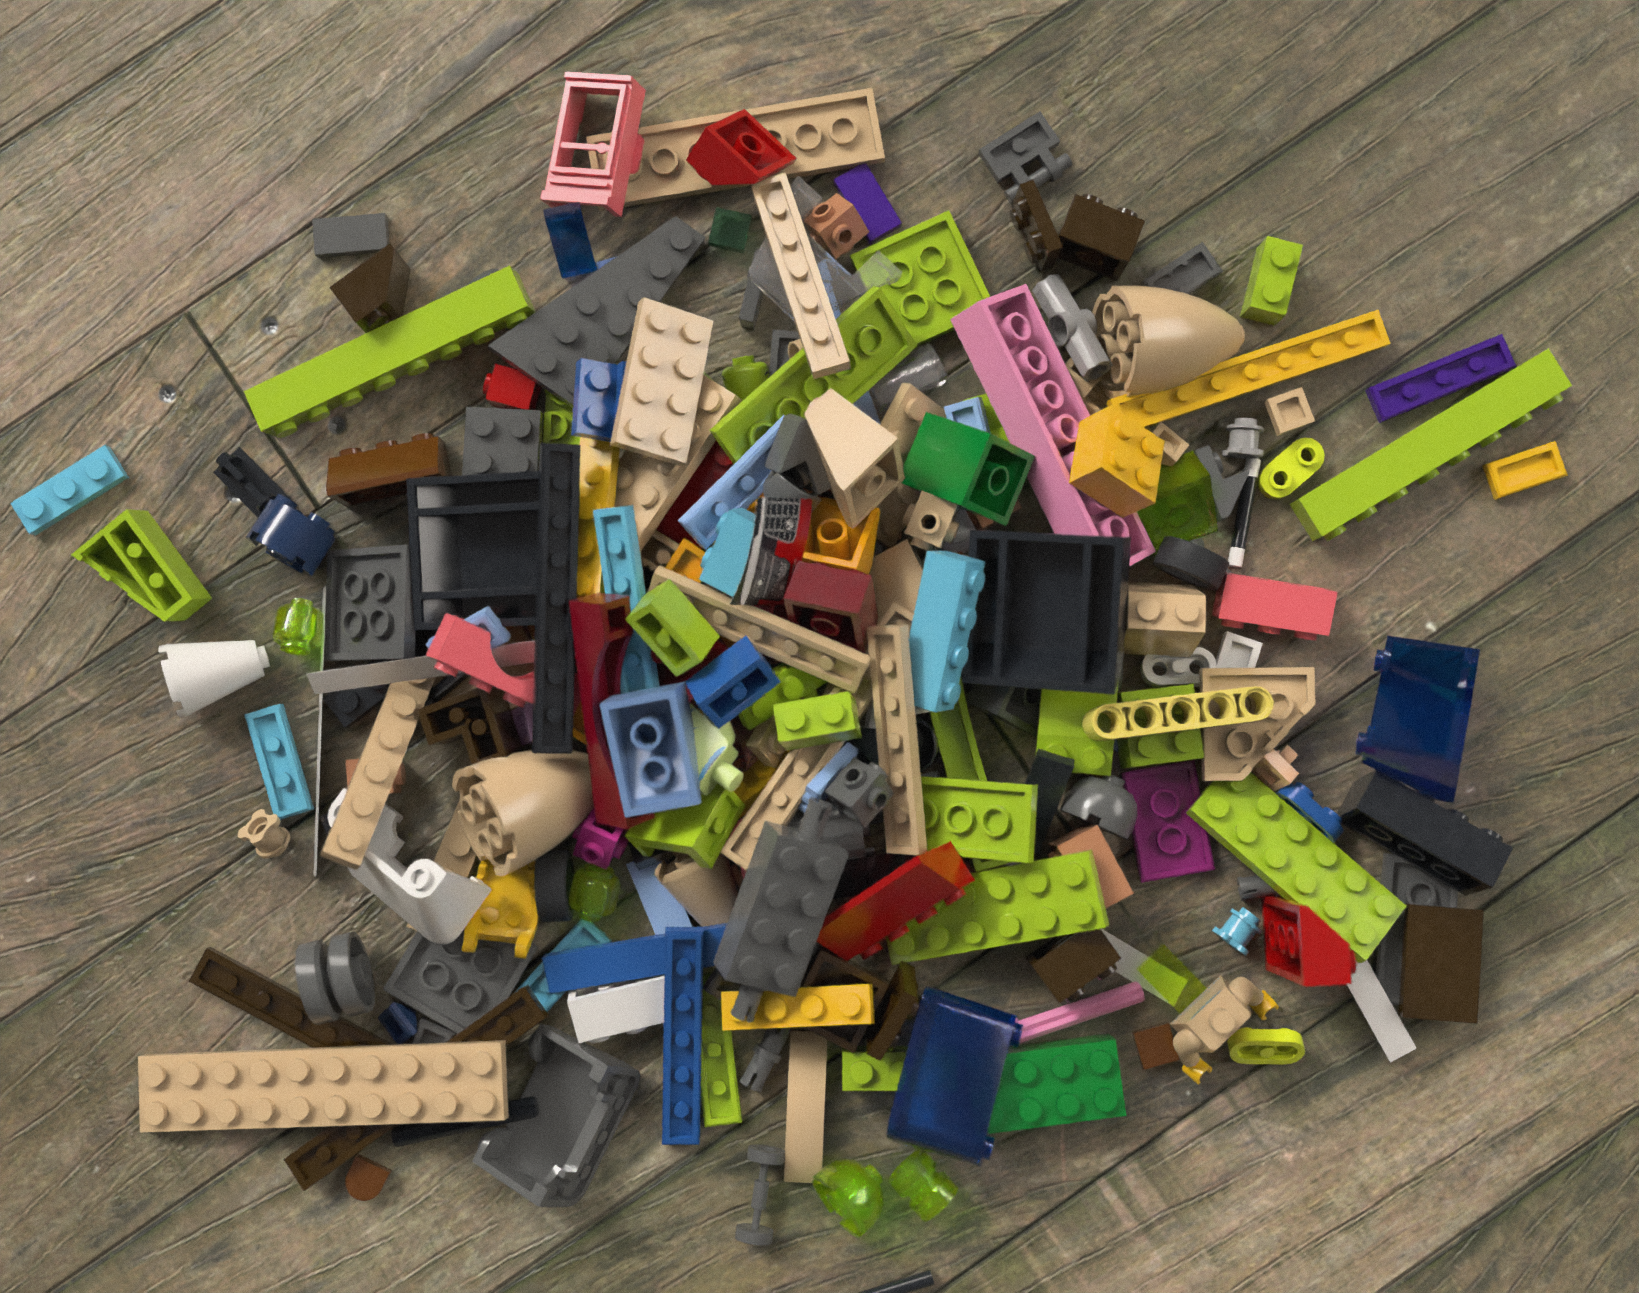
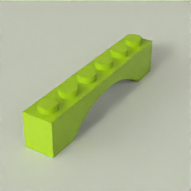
(960, 754)

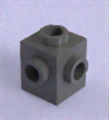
(860, 791)

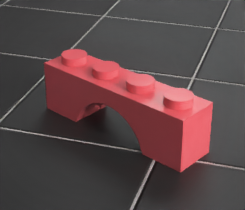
(468, 649)

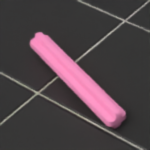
(1081, 1011)

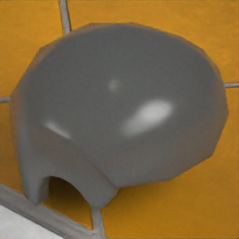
(784, 486)

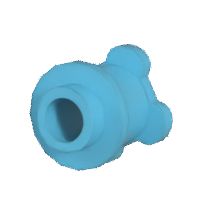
(1239, 929)

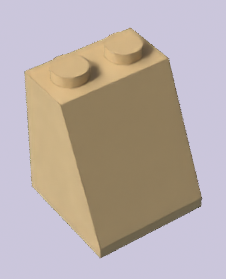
(856, 454)
(898, 576)
(1164, 619)

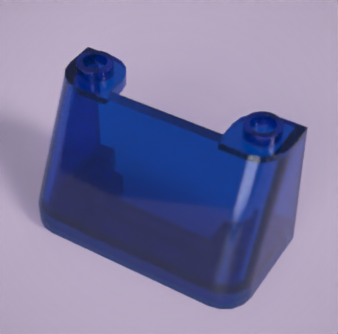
(1421, 714)
(952, 1077)

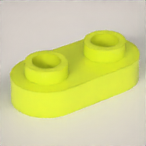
(1291, 467)
(1266, 1046)

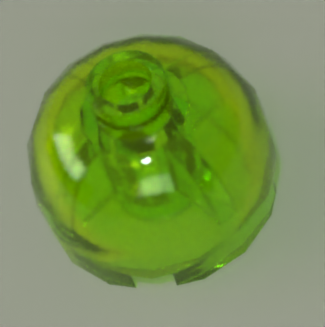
(852, 1193)

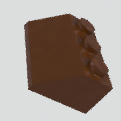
(382, 472)

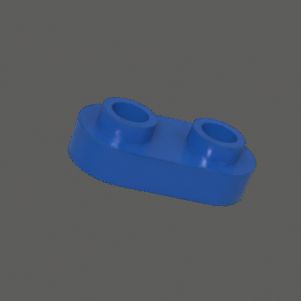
(1323, 819)

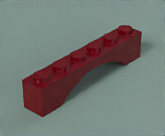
(600, 648)

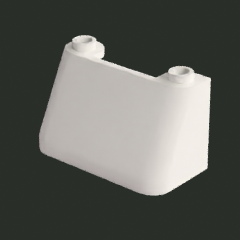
(425, 893)

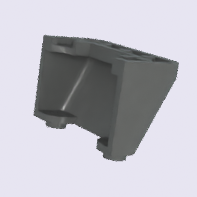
(579, 1106)

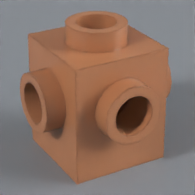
(836, 225)

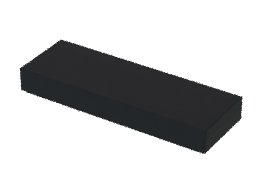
(1051, 775)

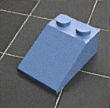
(653, 749)

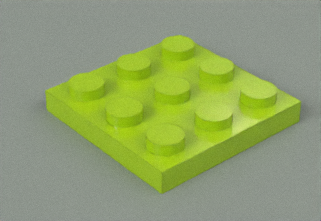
(936, 276)

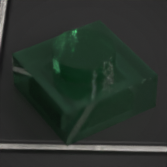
(730, 230)

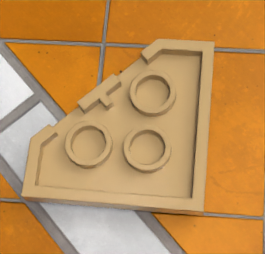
(1237, 748)

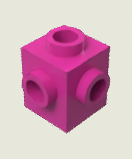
(599, 842)

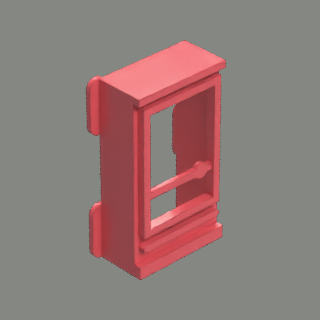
(596, 186)

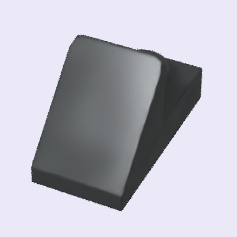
(797, 450)
(1224, 490)

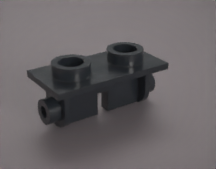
(247, 480)

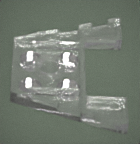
(838, 282)

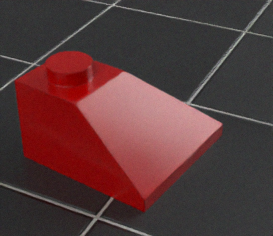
(738, 152)

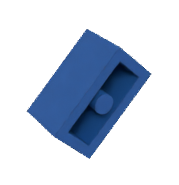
(732, 682)

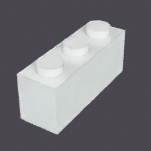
(616, 1008)

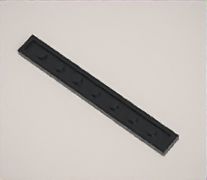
(554, 588)

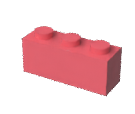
(1274, 606)

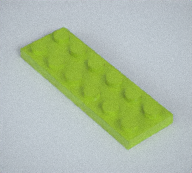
(874, 344)
(1297, 860)
(1011, 907)

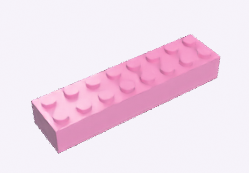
(1039, 410)

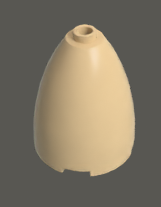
(1160, 338)
(522, 805)

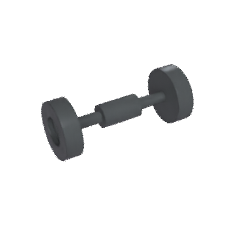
(756, 1233)

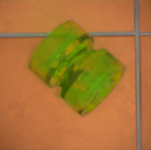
(927, 1189)

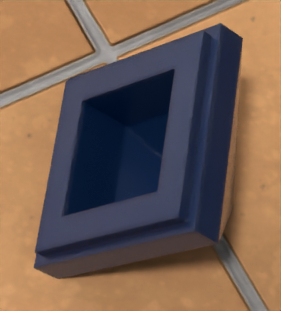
(399, 1022)

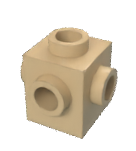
(926, 508)

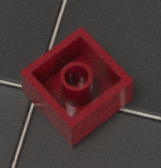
(832, 603)

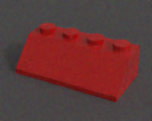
(896, 901)
(1304, 945)

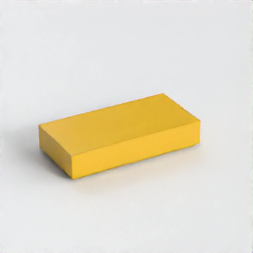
(1524, 470)

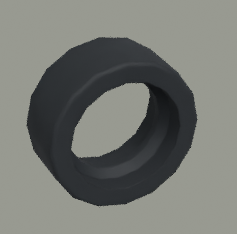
(1191, 563)
(553, 885)

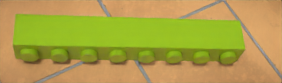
(389, 353)
(1431, 445)

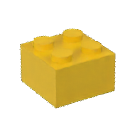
(1117, 461)

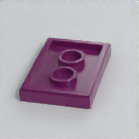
(1164, 836)

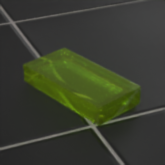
(1171, 978)

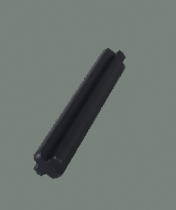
(419, 1132)

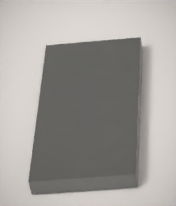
(1410, 887)

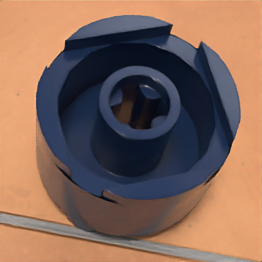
(291, 536)

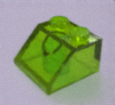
(1182, 503)

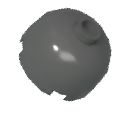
(1103, 804)

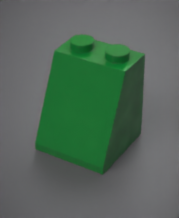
(967, 467)

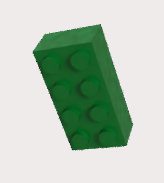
(1059, 1084)

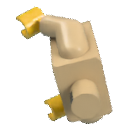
(1214, 1019)

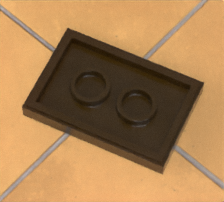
(1441, 963)

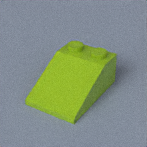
(1062, 730)

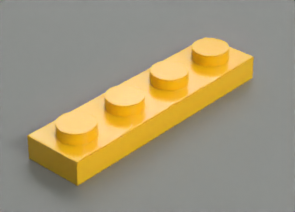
(809, 1008)

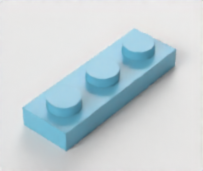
(69, 490)

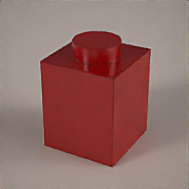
(510, 389)

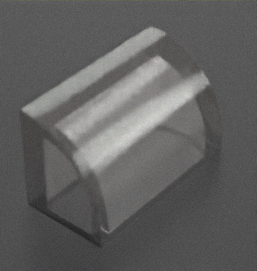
(919, 368)

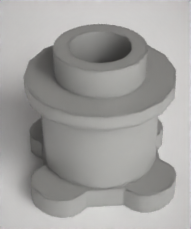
(1244, 439)

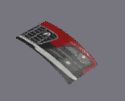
(775, 549)

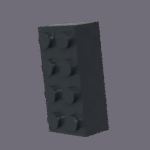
(1424, 833)

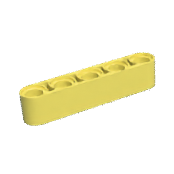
(1194, 708)

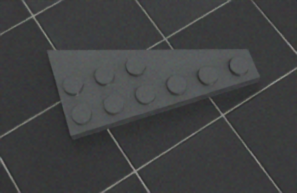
(599, 312)

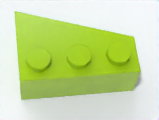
(145, 565)

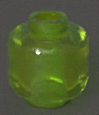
(298, 627)
(594, 892)

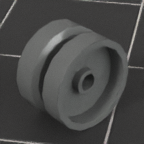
(334, 978)

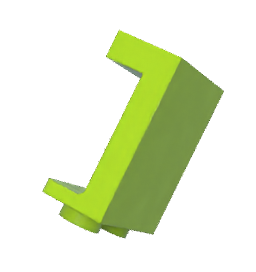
(692, 829)

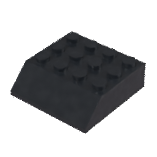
(474, 546)
(1049, 611)

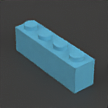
(943, 626)

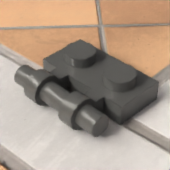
(1020, 147)

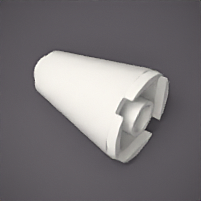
(210, 670)

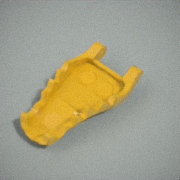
(507, 911)

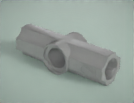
(1072, 327)

